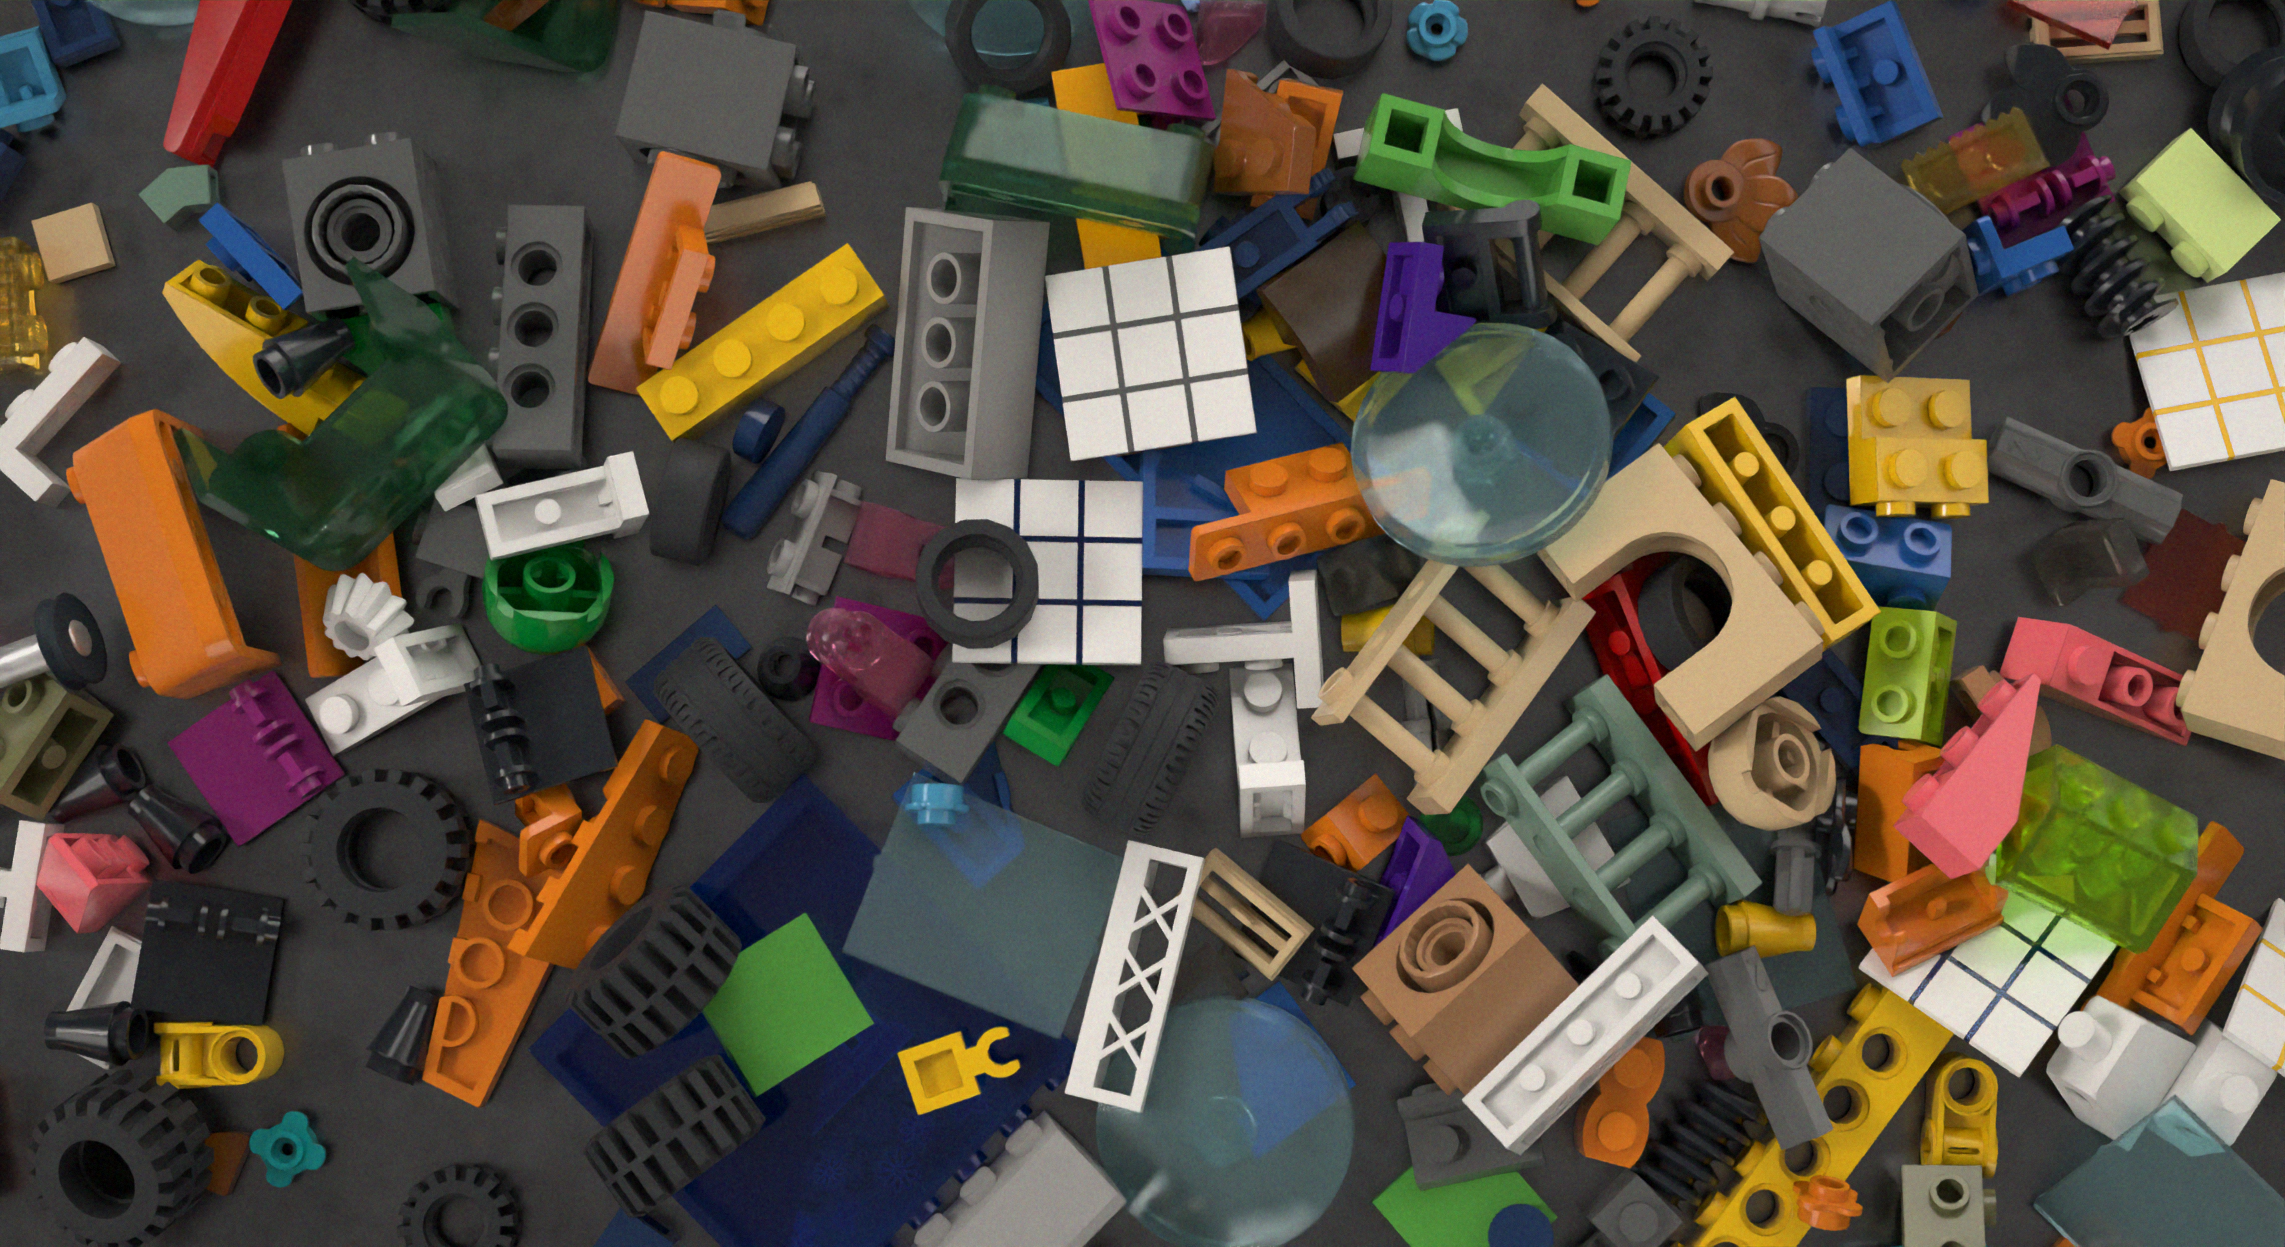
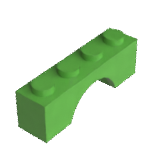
(1426, 156)

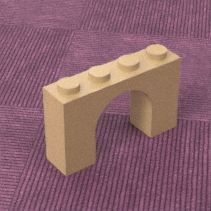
(1766, 638)
(2233, 689)

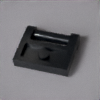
(1472, 268)

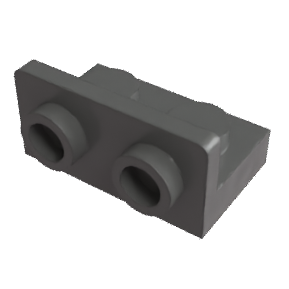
(1453, 1144)

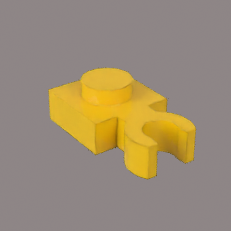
(947, 1070)

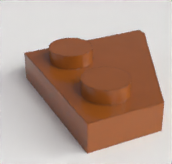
(1261, 142)

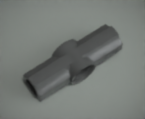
(2045, 466)
(1768, 1047)

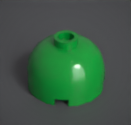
(548, 597)

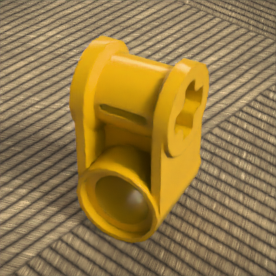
(205, 1053)
(1963, 1121)

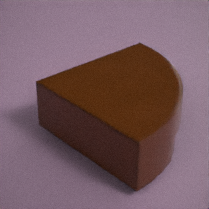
(511, 13)
(229, 1157)

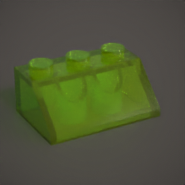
(2098, 849)

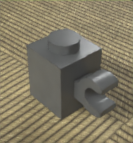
(452, 542)
(1629, 1215)

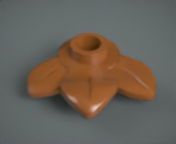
(1749, 191)

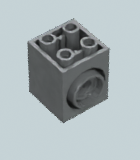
(716, 100)
(350, 198)
(1869, 263)

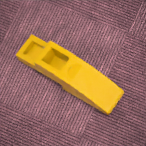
(231, 327)

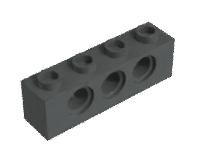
(535, 240)
(952, 749)

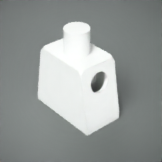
(1520, 875)
(2115, 1065)
(2221, 1082)

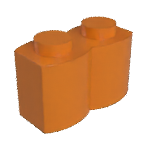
(1614, 1113)

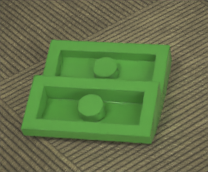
(784, 1006)
(1455, 1212)

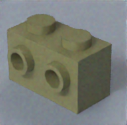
(44, 740)
(1945, 1206)

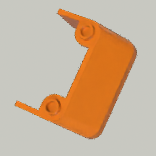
(162, 559)

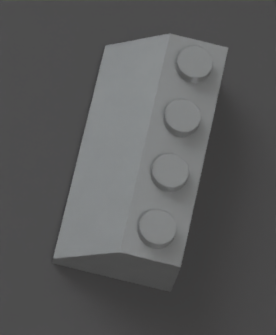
(967, 343)
(1033, 1195)

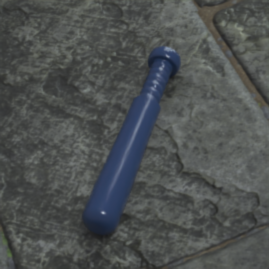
(795, 451)

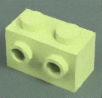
(2198, 207)

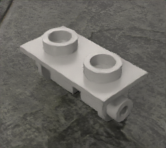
(817, 513)

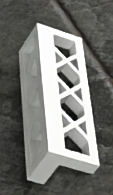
(1115, 969)
(1585, 1036)

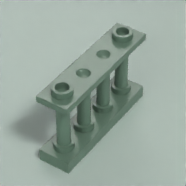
(1639, 770)

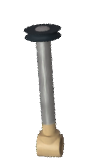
(64, 642)

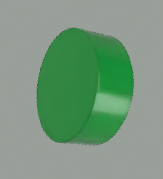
(1459, 829)

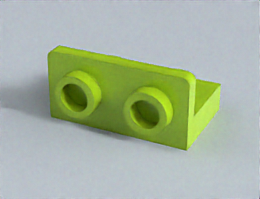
(1908, 675)

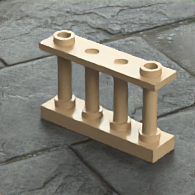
(1644, 209)
(1478, 723)

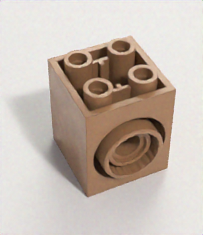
(1462, 982)

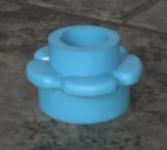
(1434, 46)
(937, 804)

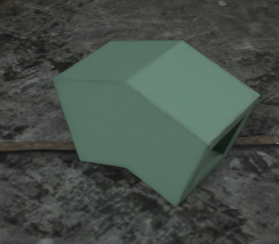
(181, 193)

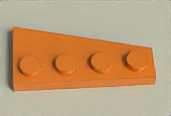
(612, 849)
(487, 984)

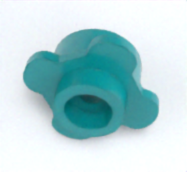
(306, 1150)

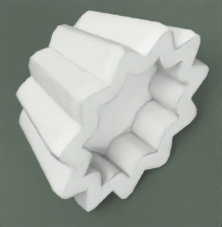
(363, 615)

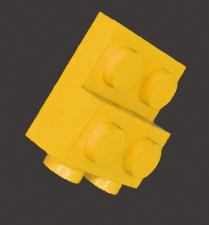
(1914, 447)

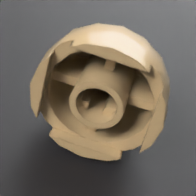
(1772, 767)

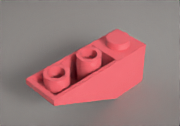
(2096, 677)
(1978, 789)
(92, 877)

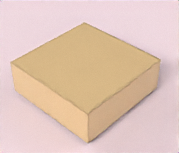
(73, 243)

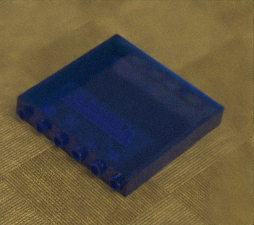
(841, 1137)

